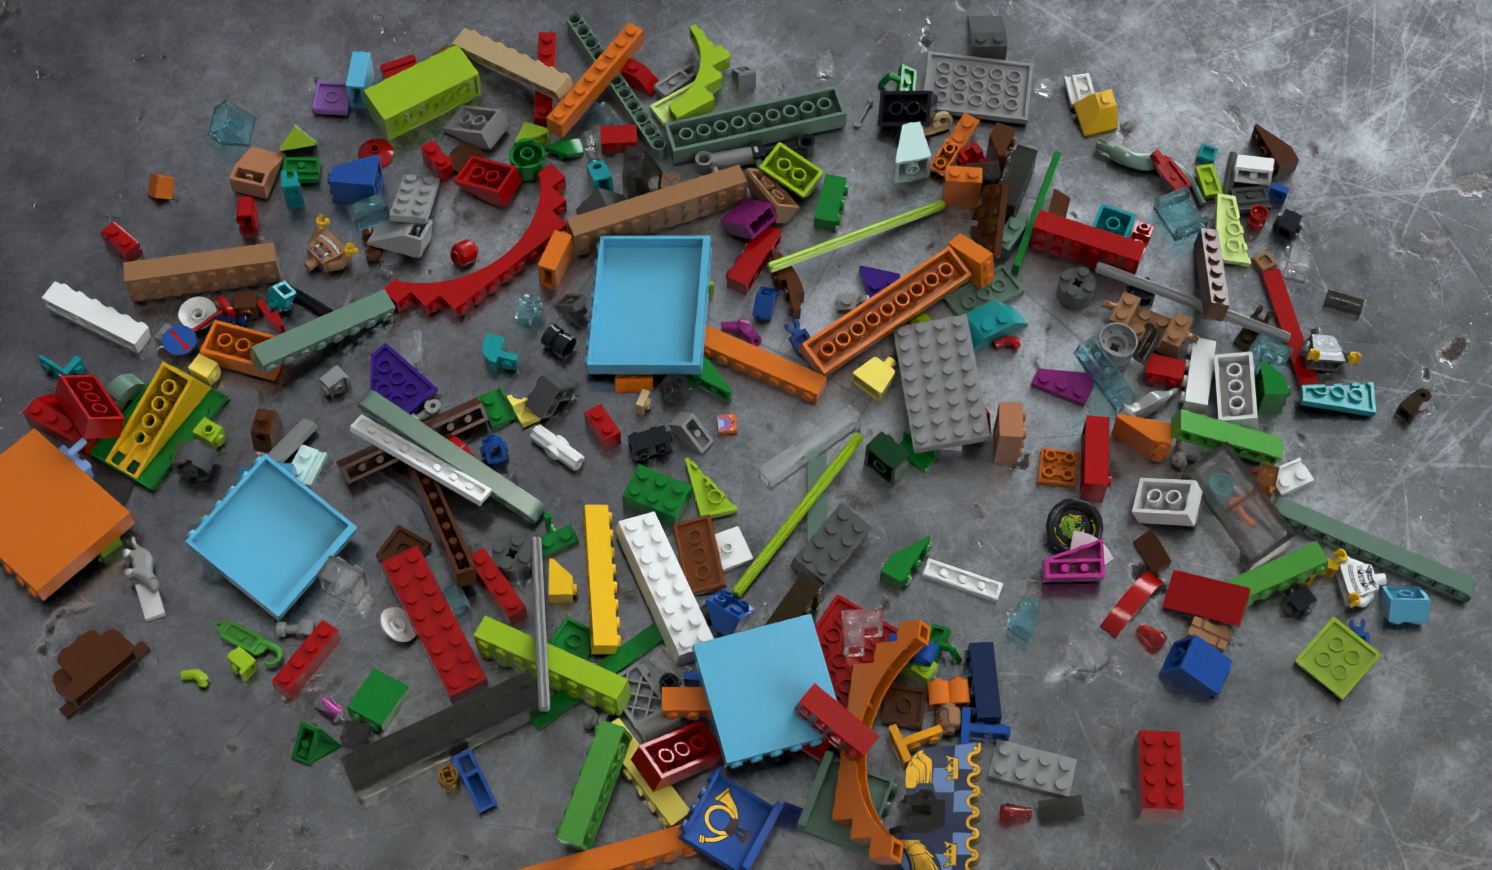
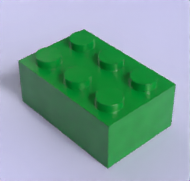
(657, 492)

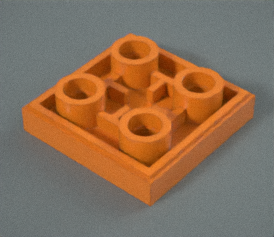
(1058, 468)

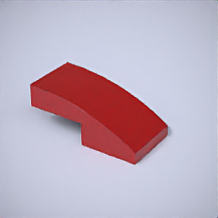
(272, 319)

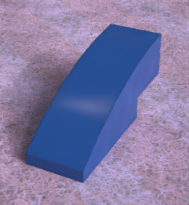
(474, 780)

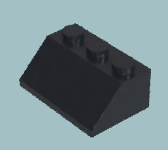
(905, 107)

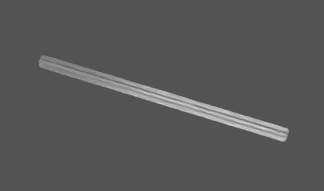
(1189, 301)
(540, 625)

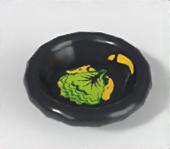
(1069, 516)

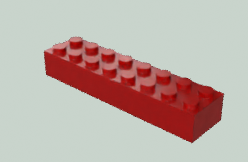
(434, 624)

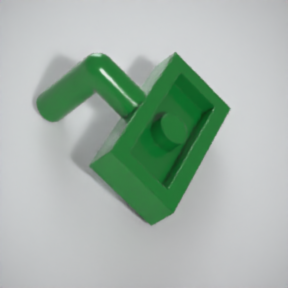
(905, 79)
(557, 539)
(940, 635)

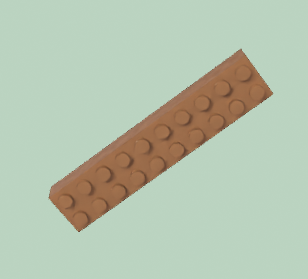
(659, 209)

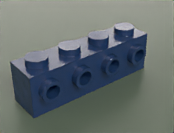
(984, 683)

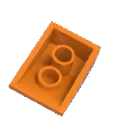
(1145, 436)

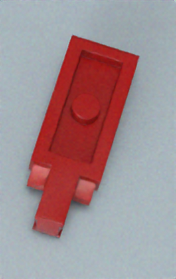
(1169, 171)

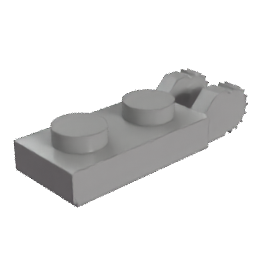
(675, 80)

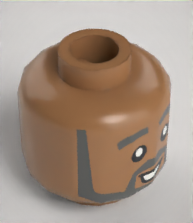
(948, 717)

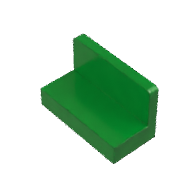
(919, 460)

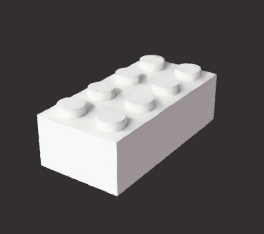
(1236, 389)

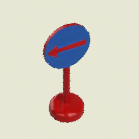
(182, 340)

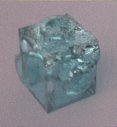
(525, 314)

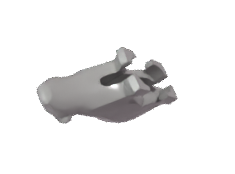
(1148, 403)
(142, 567)

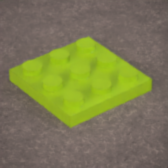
(1338, 658)

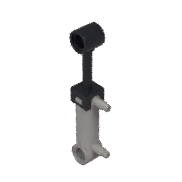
(754, 154)

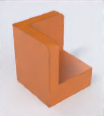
(161, 186)

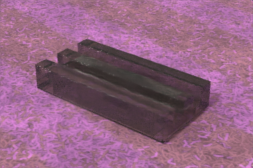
(1343, 305)

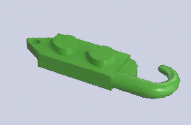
(248, 640)

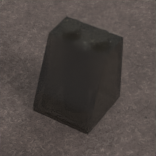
(639, 173)

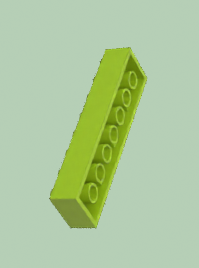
(565, 670)

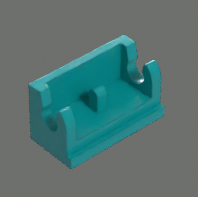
(292, 190)

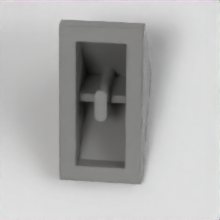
(744, 77)

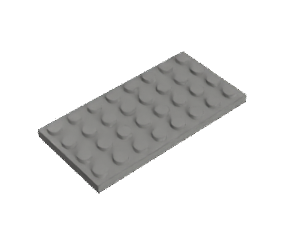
(941, 384)

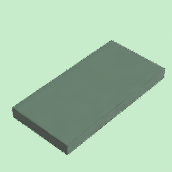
(969, 297)

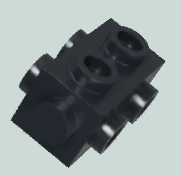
(649, 442)

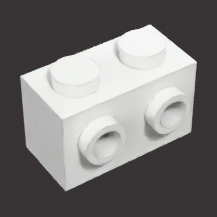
(1254, 170)

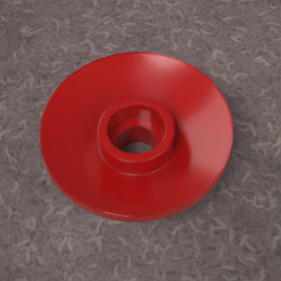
(383, 148)

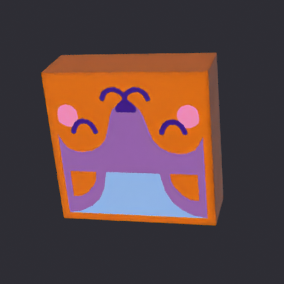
(726, 424)

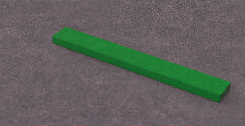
(1038, 206)
(616, 663)

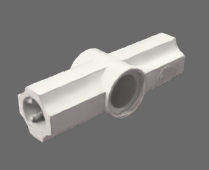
(557, 447)

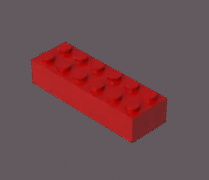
(1084, 243)

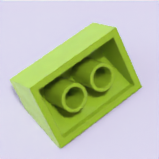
(792, 170)

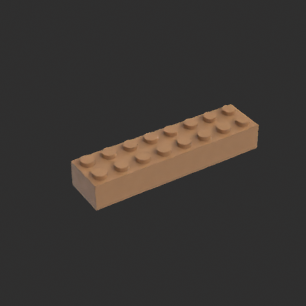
(202, 271)

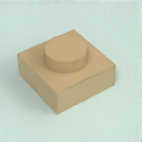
(643, 402)

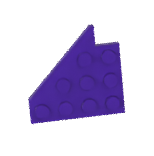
(399, 380)

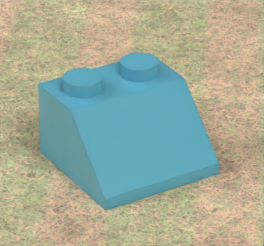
(1405, 604)

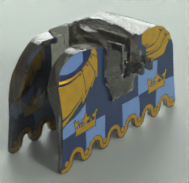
(944, 783)

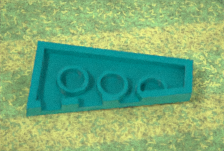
(1344, 398)

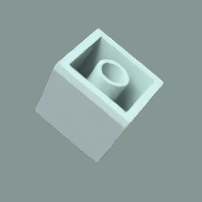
(913, 154)

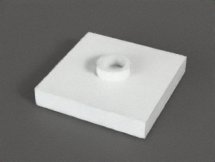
(733, 549)

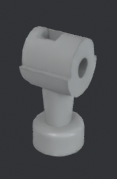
(432, 409)
(301, 630)

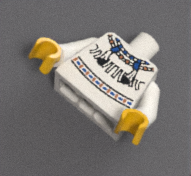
(1357, 580)

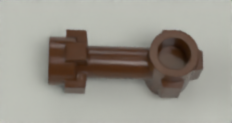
(371, 253)

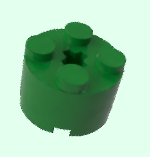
(528, 158)

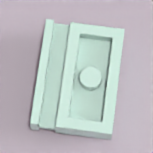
(308, 464)

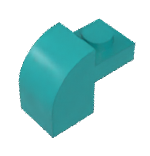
(495, 354)

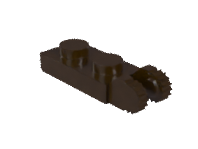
(1247, 337)

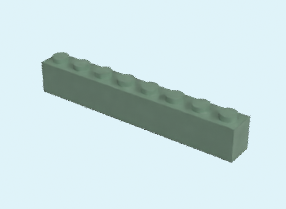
(322, 331)

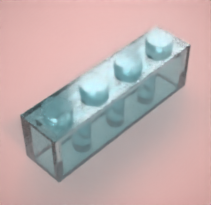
(1105, 374)

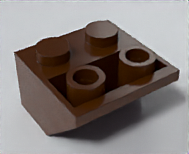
(1001, 143)

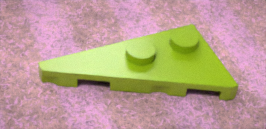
(707, 495)

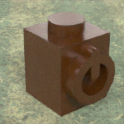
(245, 304)

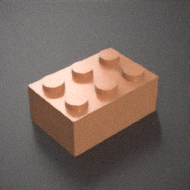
(1008, 433)

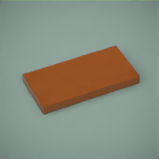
(700, 555)

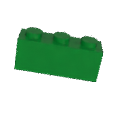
(831, 203)

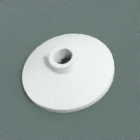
(194, 307)
(396, 624)

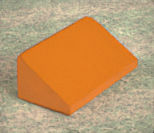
(633, 383)

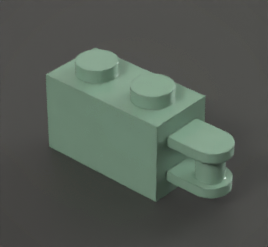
(1013, 234)

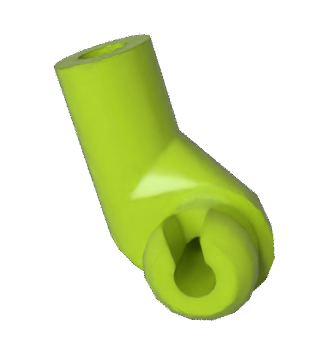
(197, 675)

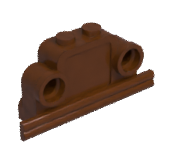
(92, 665)

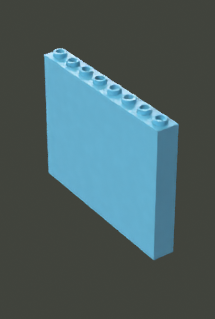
(649, 305)

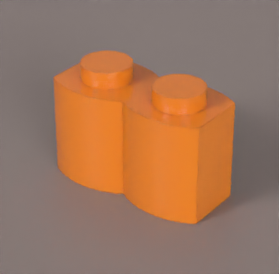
(952, 691)

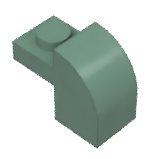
(124, 388)

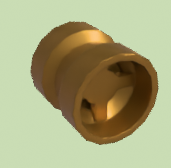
(450, 782)

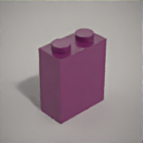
(749, 218)

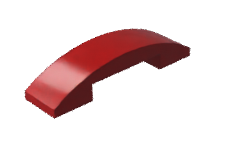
(1130, 603)

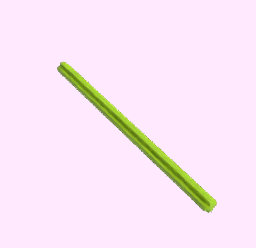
(856, 235)
(796, 516)

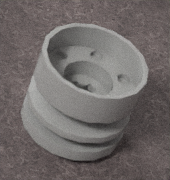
(1119, 343)

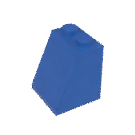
(356, 179)
(1196, 666)

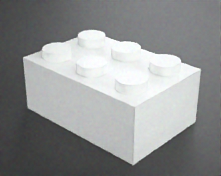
(1167, 501)

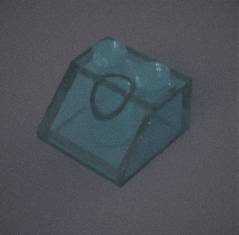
(231, 125)
(1271, 351)

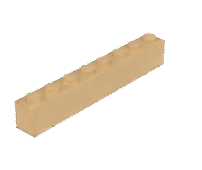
(514, 65)

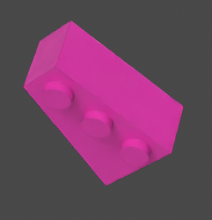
(1076, 565)

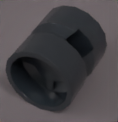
(558, 340)

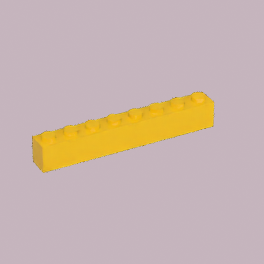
(600, 582)

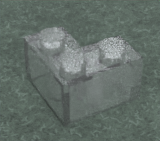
(856, 626)

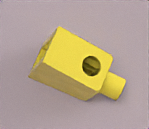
(875, 377)

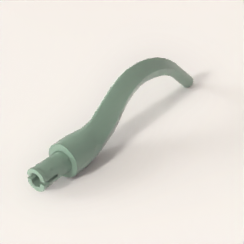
(1142, 162)

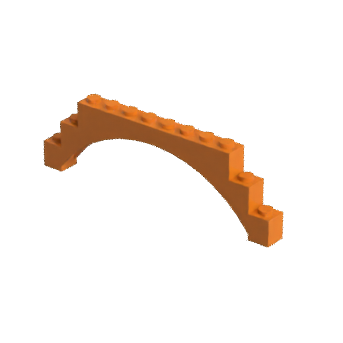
(867, 689)

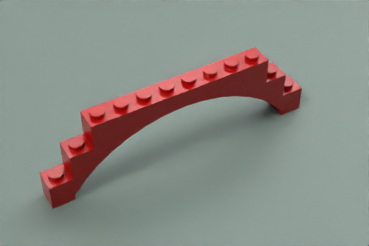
(464, 292)

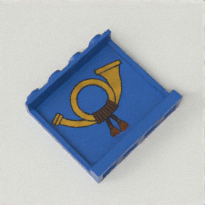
(728, 823)

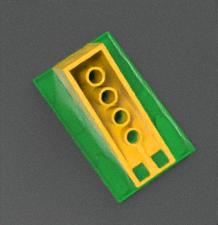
(157, 423)

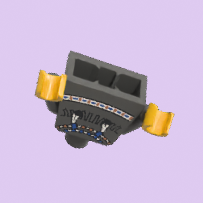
(1324, 352)

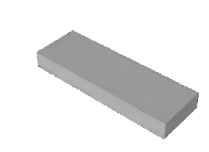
(292, 440)

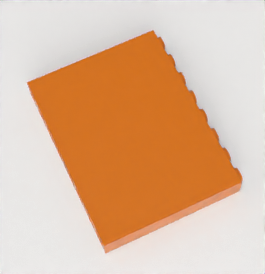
(52, 515)

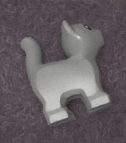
(1186, 451)

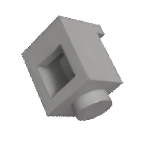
(334, 381)

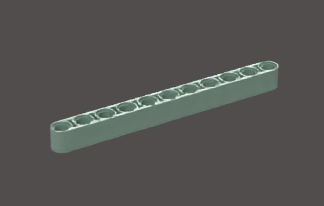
(618, 89)
(440, 447)
(1376, 550)

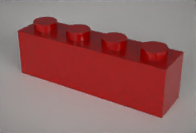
(753, 260)
(498, 588)
(306, 660)

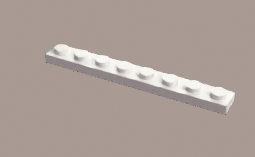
(420, 460)

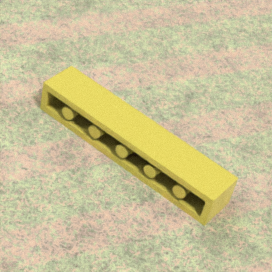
(665, 801)

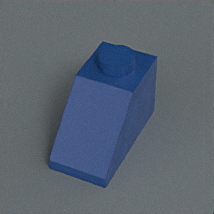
(765, 303)

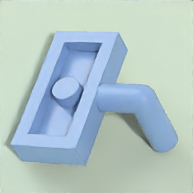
(73, 456)

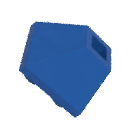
(728, 612)

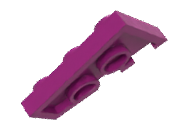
(1064, 384)

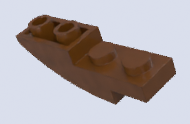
(790, 283)

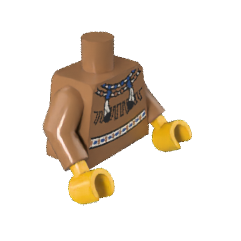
(326, 250)

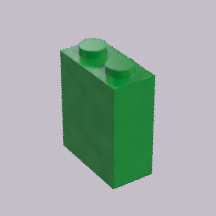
(378, 700)

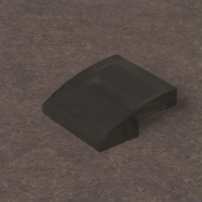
(1147, 344)

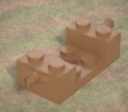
(1175, 330)

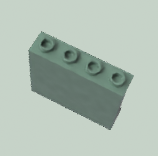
(817, 812)

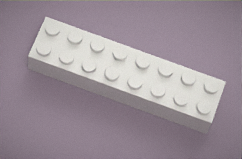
(663, 585)

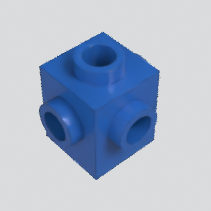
(493, 455)

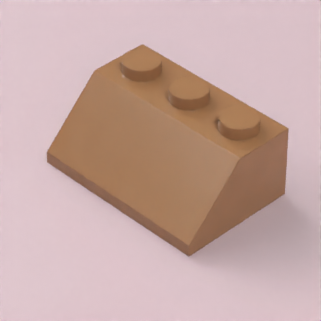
(769, 190)

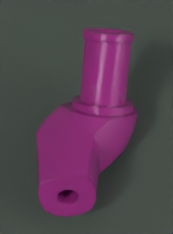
(743, 328)

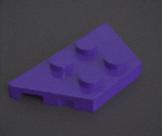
(876, 279)

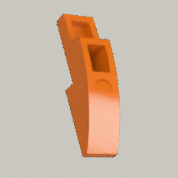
(957, 140)

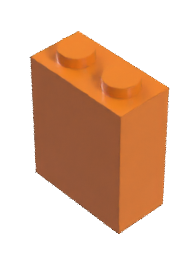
(962, 186)
(975, 258)
(555, 259)

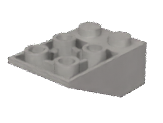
(402, 237)

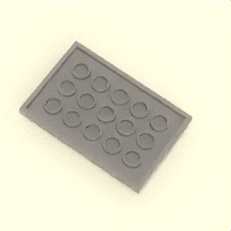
(980, 86)

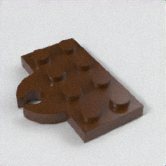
(991, 218)

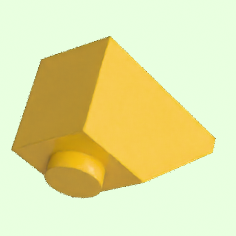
(560, 584)

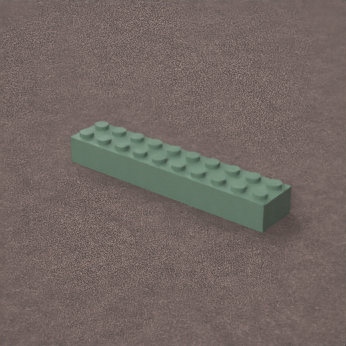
(755, 122)

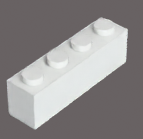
(1198, 376)

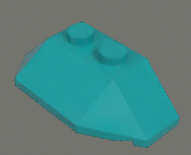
(993, 322)

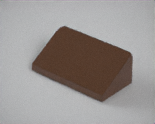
(1059, 203)
(1152, 552)

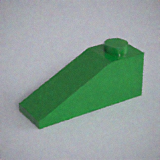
(711, 381)

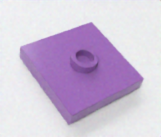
(330, 98)

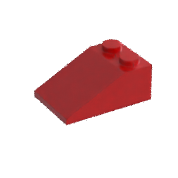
(489, 180)

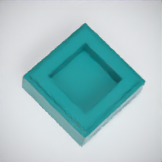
(1207, 154)

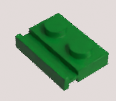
(306, 167)
(497, 408)

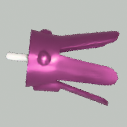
(336, 710)

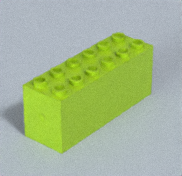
(423, 92)

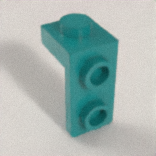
(74, 367)

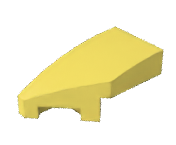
(524, 414)

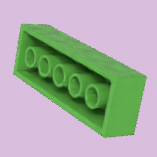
(594, 786)

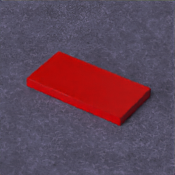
(1206, 598)

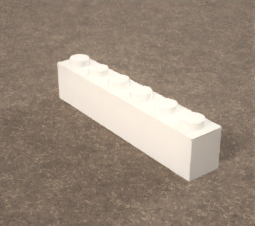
(96, 317)

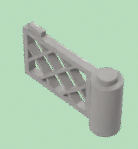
(652, 725)

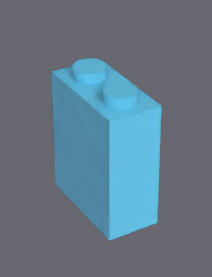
(359, 78)

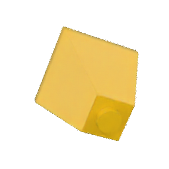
(1097, 113)

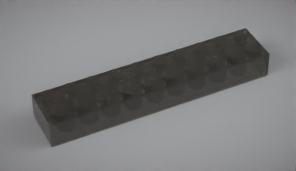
(442, 735)

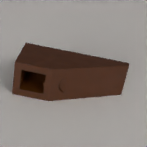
(1272, 147)

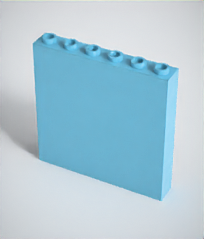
(270, 536)
(756, 683)

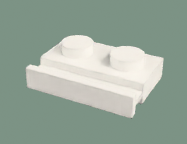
(1078, 87)
(1292, 477)

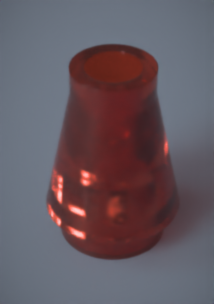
(1152, 636)
(1013, 813)

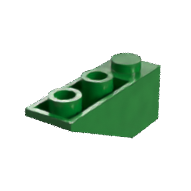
(901, 564)

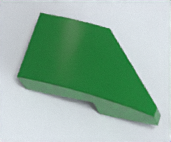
(566, 148)

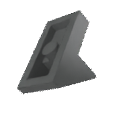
(573, 306)

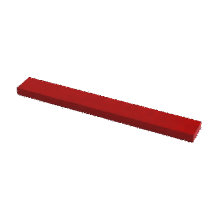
(1288, 322)

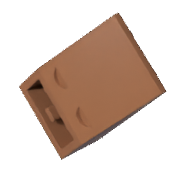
(256, 172)

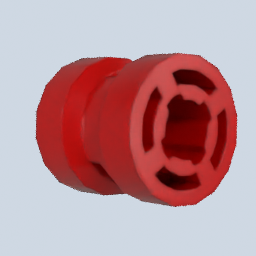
(1257, 217)

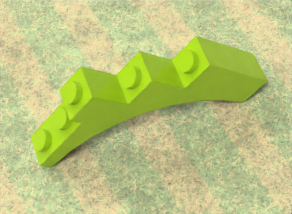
(699, 97)

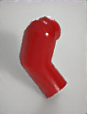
(1007, 340)

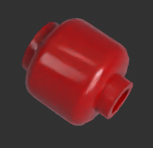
(464, 253)

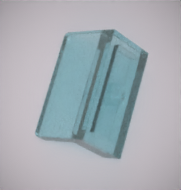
(605, 114)

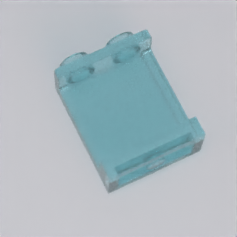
(1179, 214)

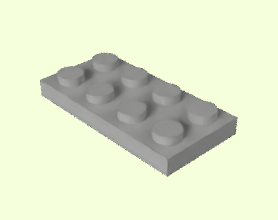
(414, 199)
(1032, 769)

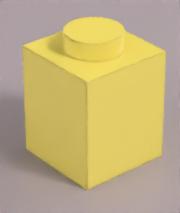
(205, 369)

